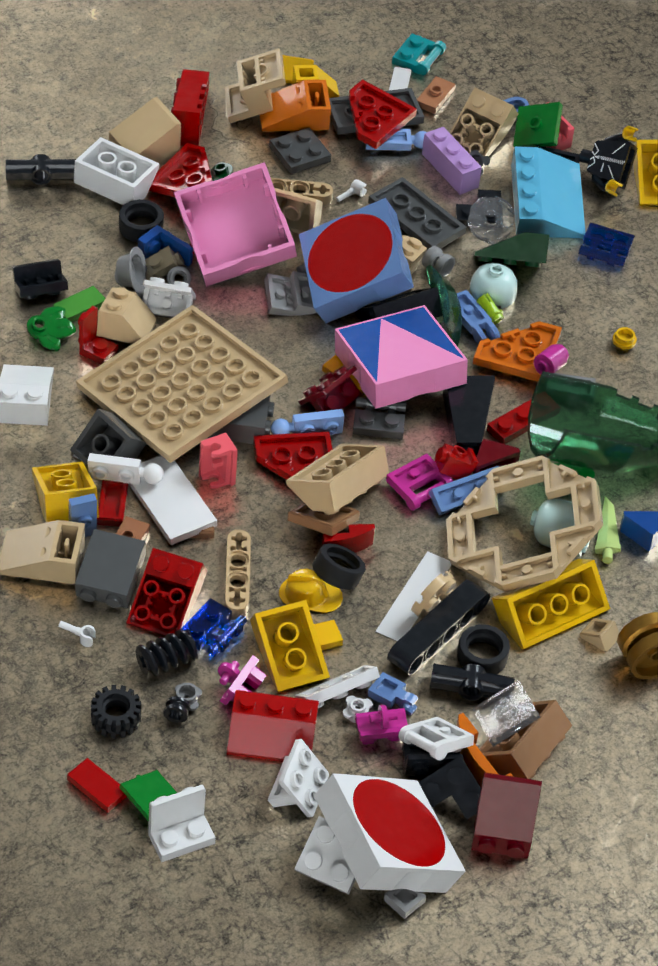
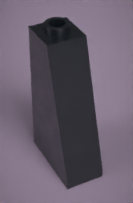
(468, 411)

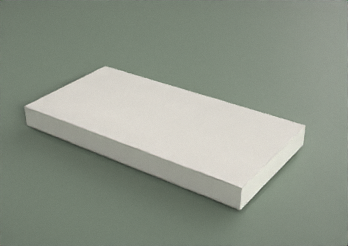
(174, 503)

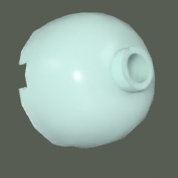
(497, 281)

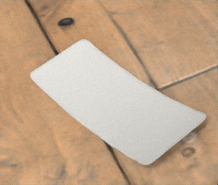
(400, 78)

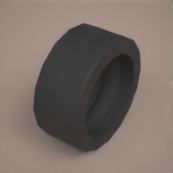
(135, 209)
(339, 566)
(487, 634)

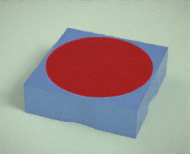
(355, 260)

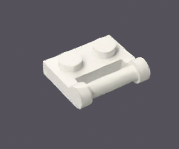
(436, 737)

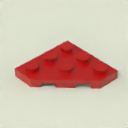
(377, 113)
(182, 171)
(290, 452)

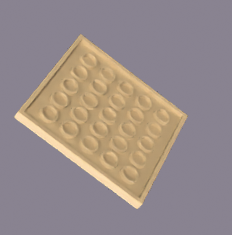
(182, 382)

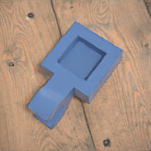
(390, 690)

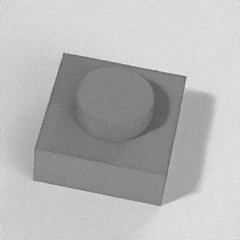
(404, 901)

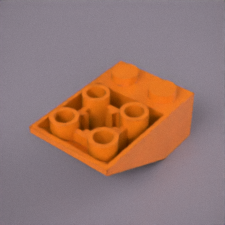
(299, 107)

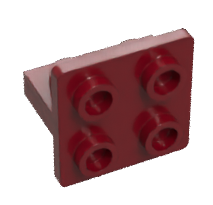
(333, 392)

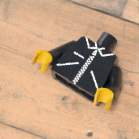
(611, 160)

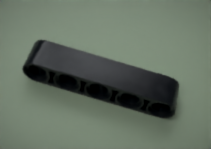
(438, 627)

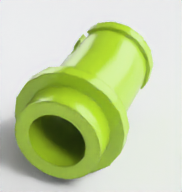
(490, 308)

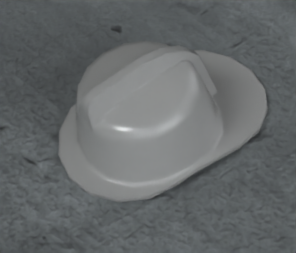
(132, 270)

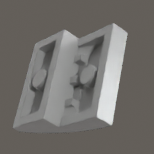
(288, 295)

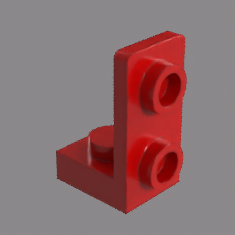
(92, 346)

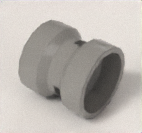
(441, 262)

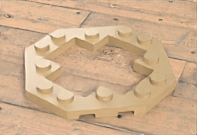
(564, 543)

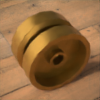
(640, 645)

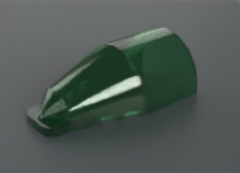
(591, 426)

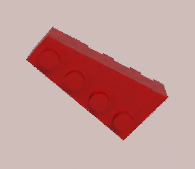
(191, 104)

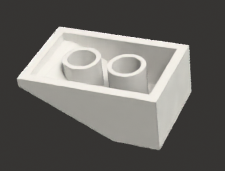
(25, 394)

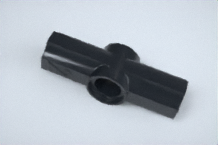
(40, 169)
(470, 681)

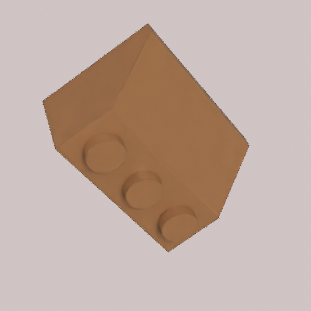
(530, 746)

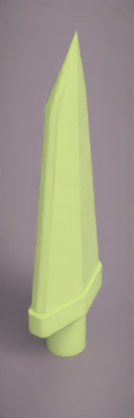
(608, 536)

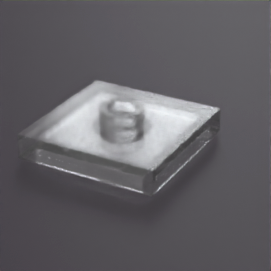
(506, 713)

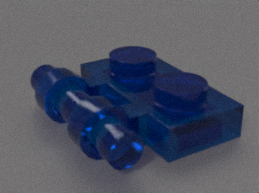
(609, 240)
(209, 621)

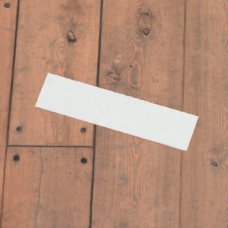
(400, 617)

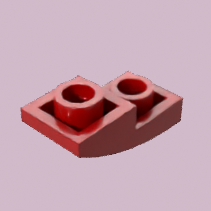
(357, 539)

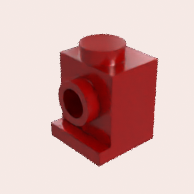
(455, 461)

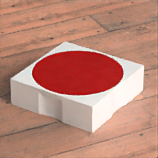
(389, 833)

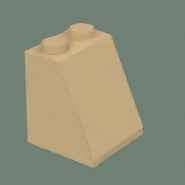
(149, 132)

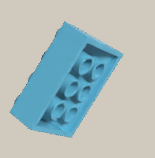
(547, 194)

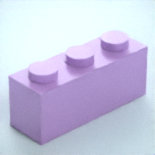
(451, 160)

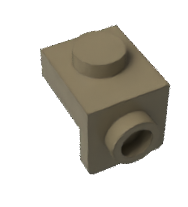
(163, 261)

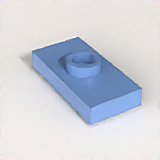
(84, 510)

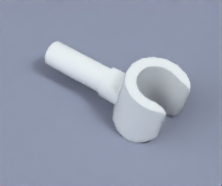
(356, 187)
(85, 632)

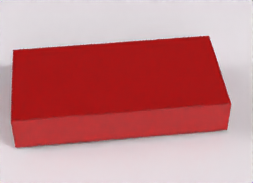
(112, 503)
(96, 785)

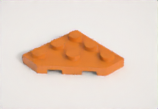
(516, 350)

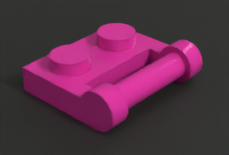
(413, 476)

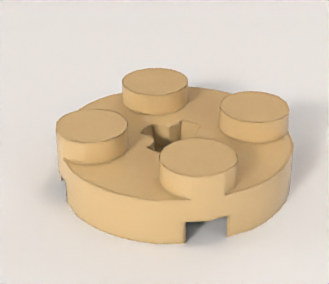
(434, 593)

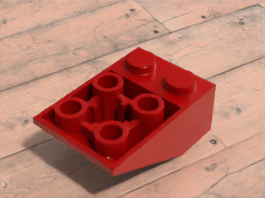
(166, 592)

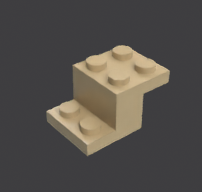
(256, 79)

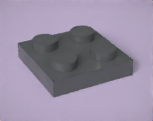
(300, 150)

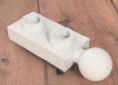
(122, 469)

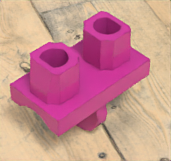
(230, 673)
(380, 724)

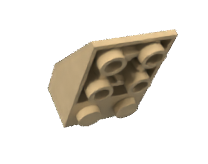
(483, 122)
(44, 551)

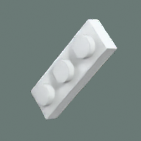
(339, 686)

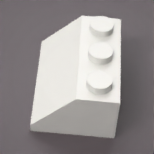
(115, 172)

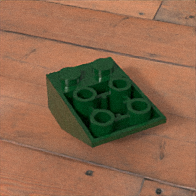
(522, 247)

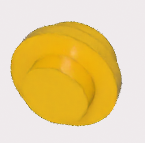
(624, 338)

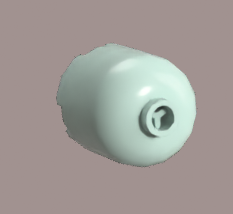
(552, 516)

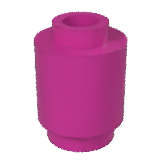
(551, 359)

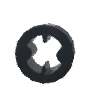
(176, 709)

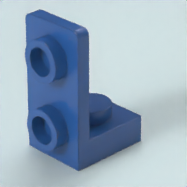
(159, 238)

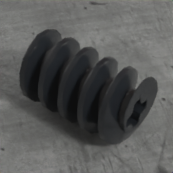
(165, 651)

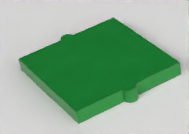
(146, 789)

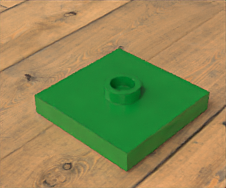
(538, 125)

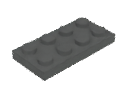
(342, 115)
(420, 215)

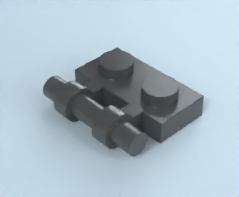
(379, 423)

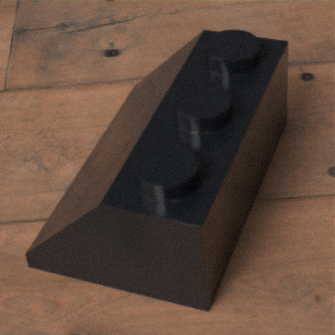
(409, 300)

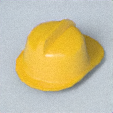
(307, 586)

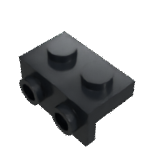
(39, 279)
(420, 763)

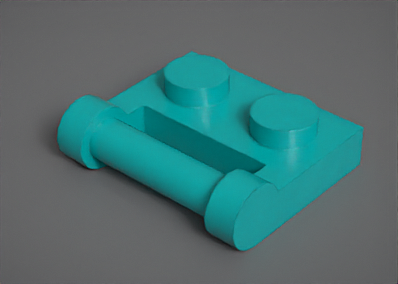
(414, 49)

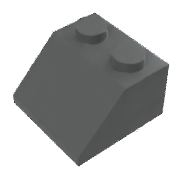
(107, 436)

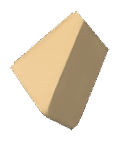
(600, 633)

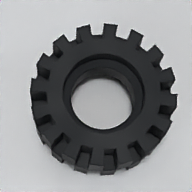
(116, 724)

